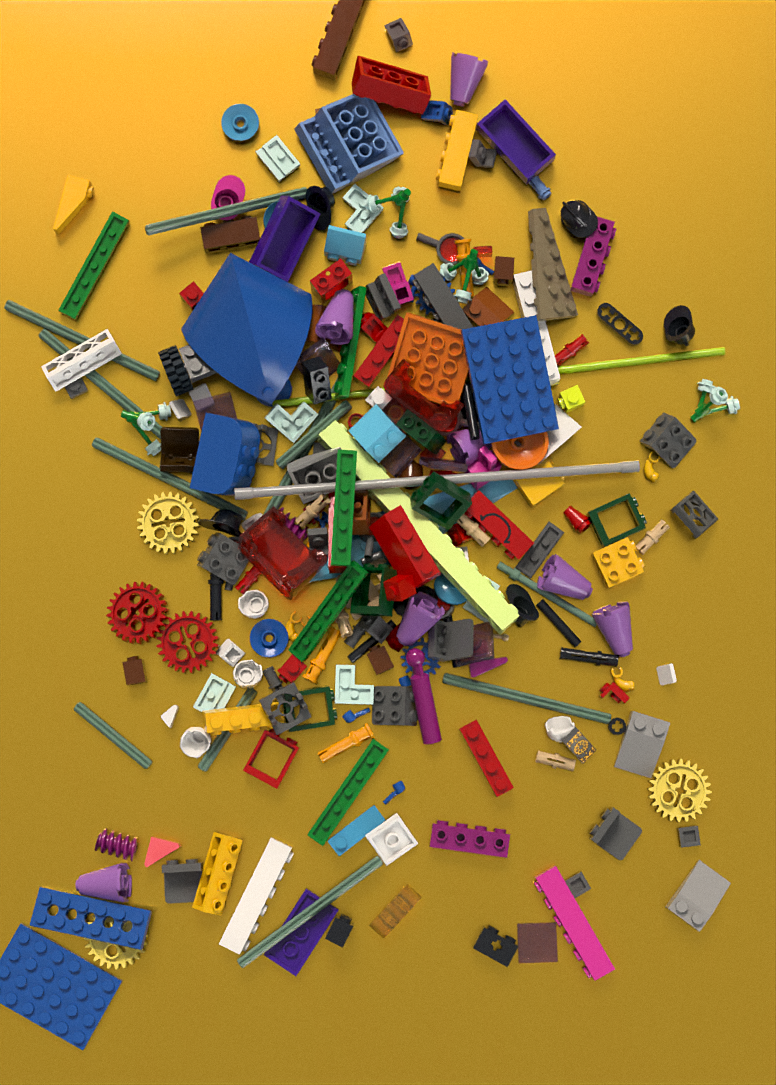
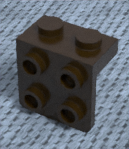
(178, 448)

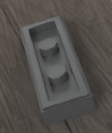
(539, 550)

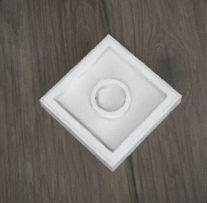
(391, 839)

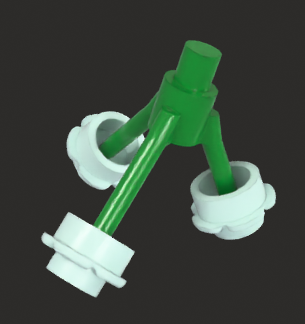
(400, 197)
(479, 275)
(717, 396)
(146, 421)

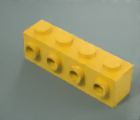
(457, 151)
(238, 718)
(217, 873)

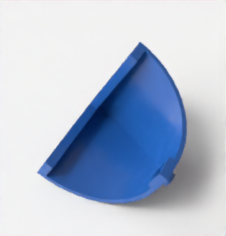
(250, 327)

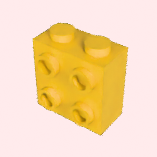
(539, 488)
(618, 562)

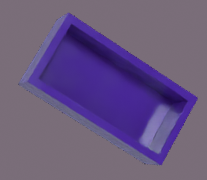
(515, 141)
(284, 237)

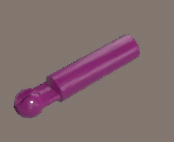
(423, 698)

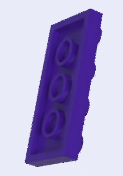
(297, 946)

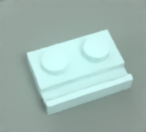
(278, 158)
(214, 694)

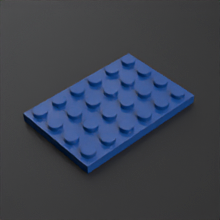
(509, 379)
(54, 986)

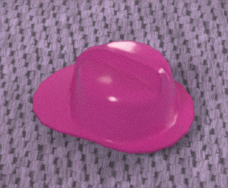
(228, 191)

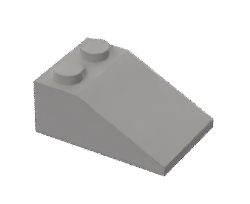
(314, 469)
(641, 744)
(698, 895)

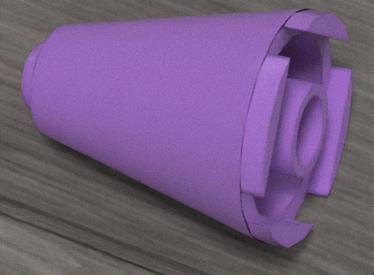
(465, 77)
(337, 318)
(463, 448)
(563, 579)
(418, 618)
(616, 627)
(107, 883)

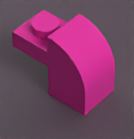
(398, 282)
(486, 463)

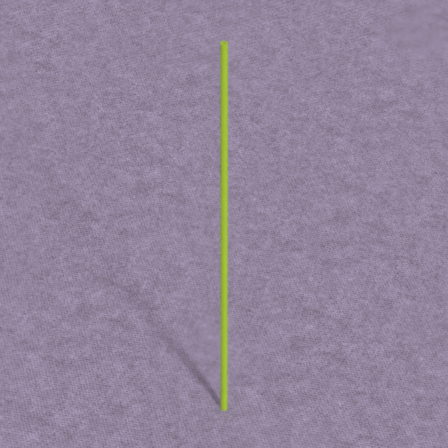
(562, 370)

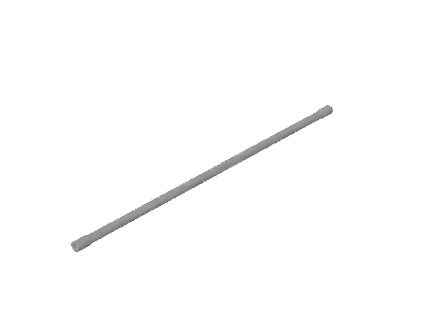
(623, 467)

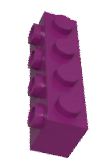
(592, 258)
(469, 840)

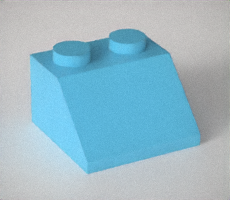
(345, 245)
(377, 433)

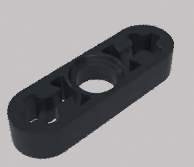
(605, 319)

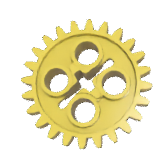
(165, 505)
(697, 796)
(100, 949)

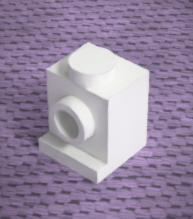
(379, 397)

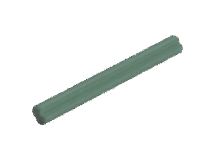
(313, 434)
(112, 735)
(220, 740)

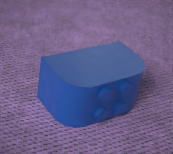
(225, 455)

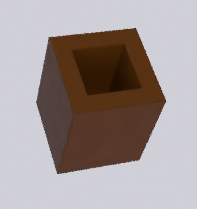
(503, 270)
(379, 659)
(134, 671)

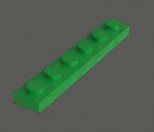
(94, 265)
(348, 351)
(343, 508)
(328, 611)
(347, 792)

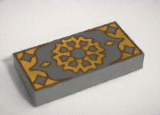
(579, 745)

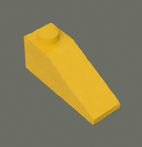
(72, 201)

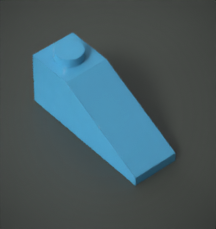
(356, 830)

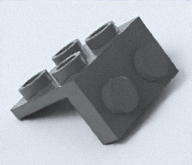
(669, 439)
(223, 558)
(451, 640)
(394, 706)
(615, 833)
(181, 880)

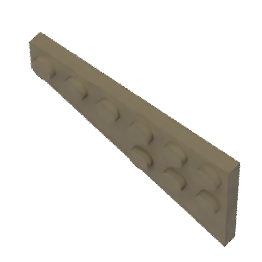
(548, 273)

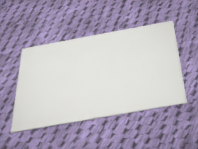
(567, 428)

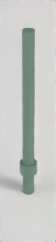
(515, 574)

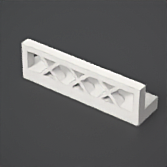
(82, 361)

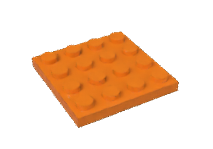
(435, 358)

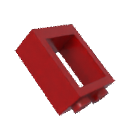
(325, 285)
(263, 776)

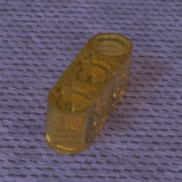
(395, 911)

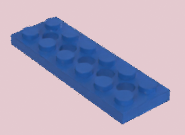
(96, 931)

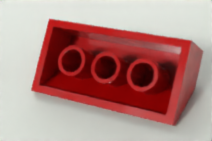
(390, 85)
(404, 547)

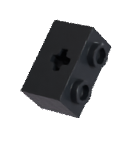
(316, 380)
(340, 930)
(502, 955)

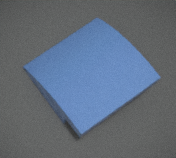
(348, 141)

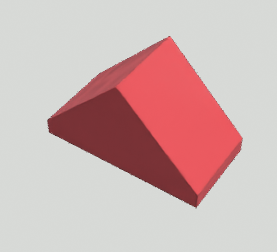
(158, 849)

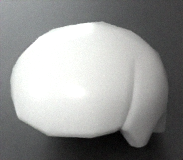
(253, 604)
(247, 674)
(559, 727)
(195, 742)

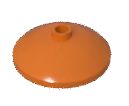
(526, 456)

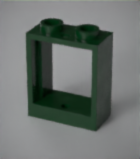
(421, 432)
(453, 512)
(599, 529)
(360, 597)
(331, 712)

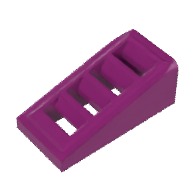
(481, 667)

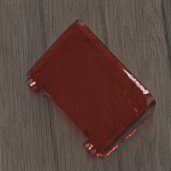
(398, 388)
(280, 553)

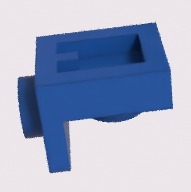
(437, 111)

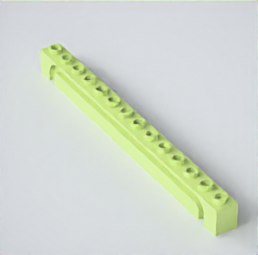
(447, 557)

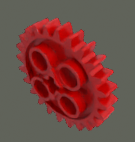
(150, 623)
(203, 634)

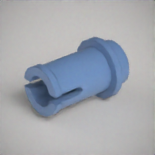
(540, 188)

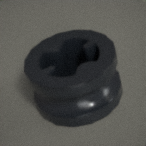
(621, 730)

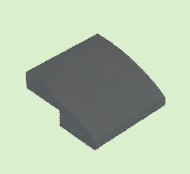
(382, 298)

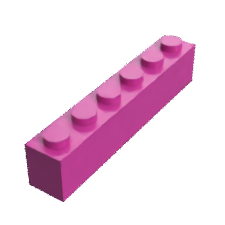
(574, 922)

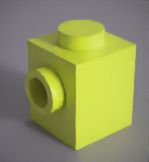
(571, 399)

